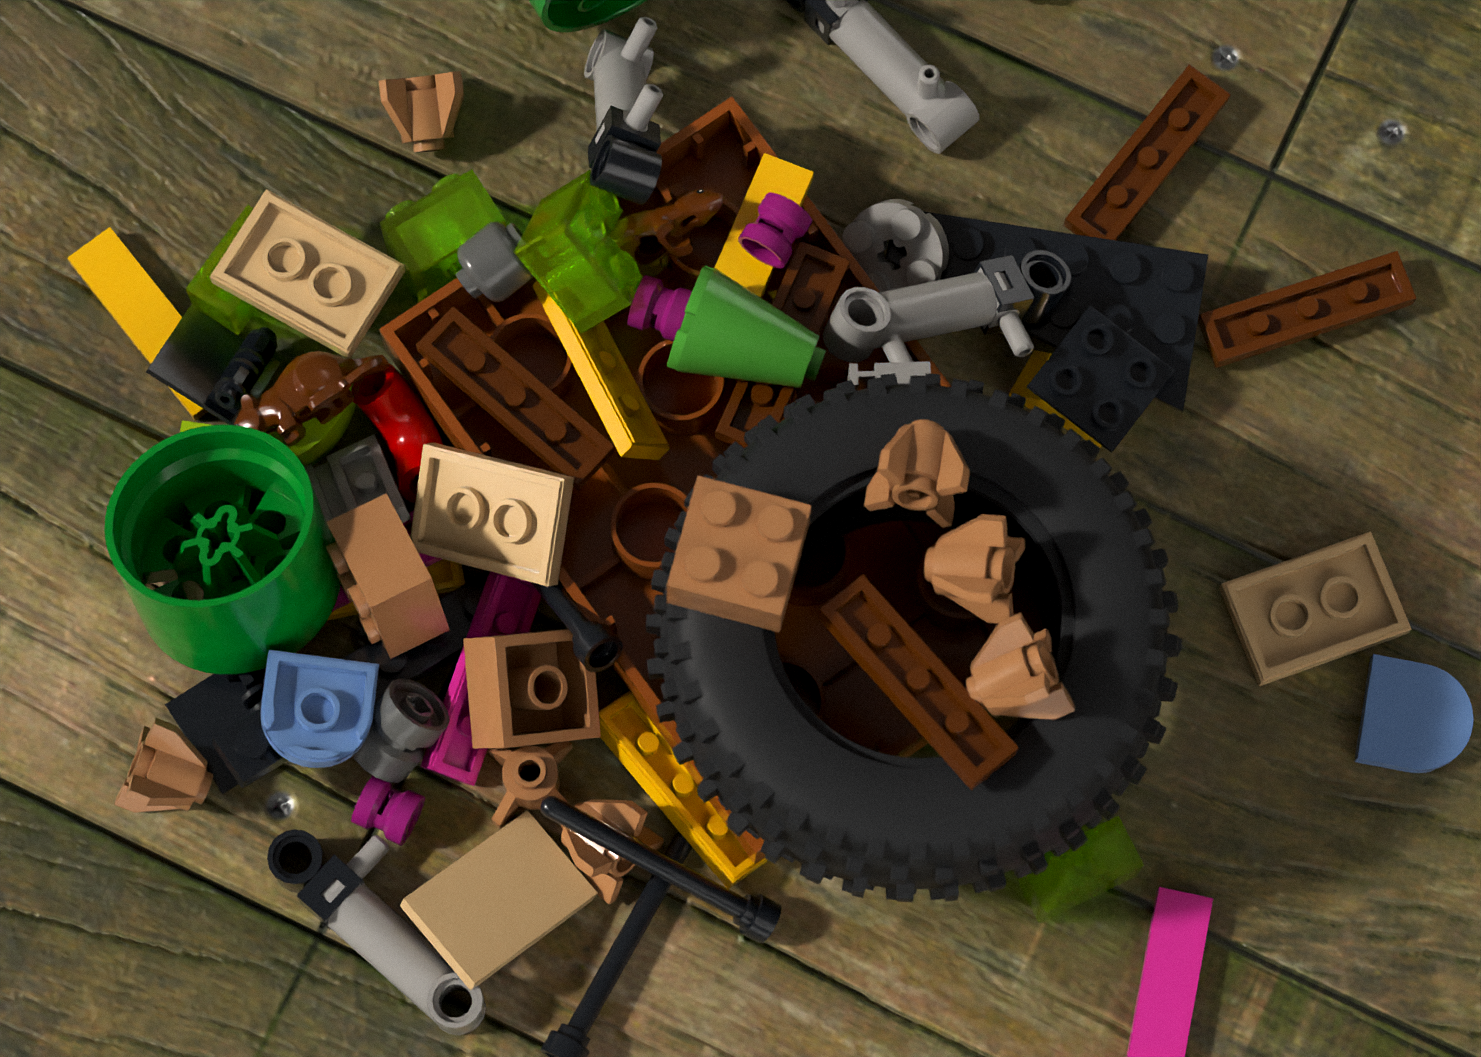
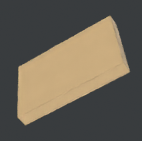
(307, 274)
(491, 513)
(1315, 608)
(498, 899)

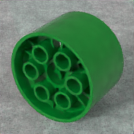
(210, 480)

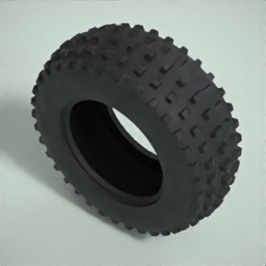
(914, 818)

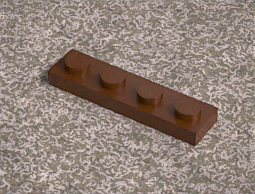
(1148, 157)
(806, 297)
(1306, 309)
(515, 397)
(917, 682)

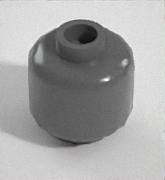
(491, 264)

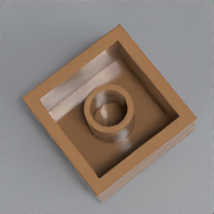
(738, 553)
(385, 577)
(529, 690)

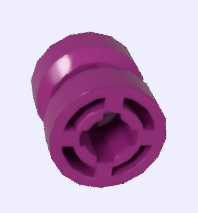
(775, 230)
(658, 307)
(388, 810)

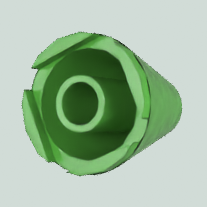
(742, 336)

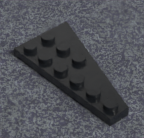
(1136, 286)

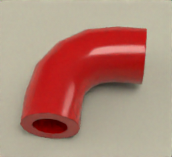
(401, 422)

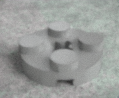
(908, 227)

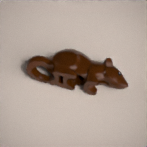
(665, 230)
(307, 389)

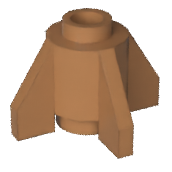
(424, 108)
(919, 472)
(976, 567)
(1018, 674)
(164, 772)
(524, 793)
(599, 865)

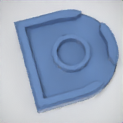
(317, 707)
(1412, 716)

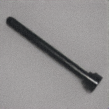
(593, 642)
(754, 915)
(572, 1037)

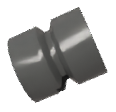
(402, 725)

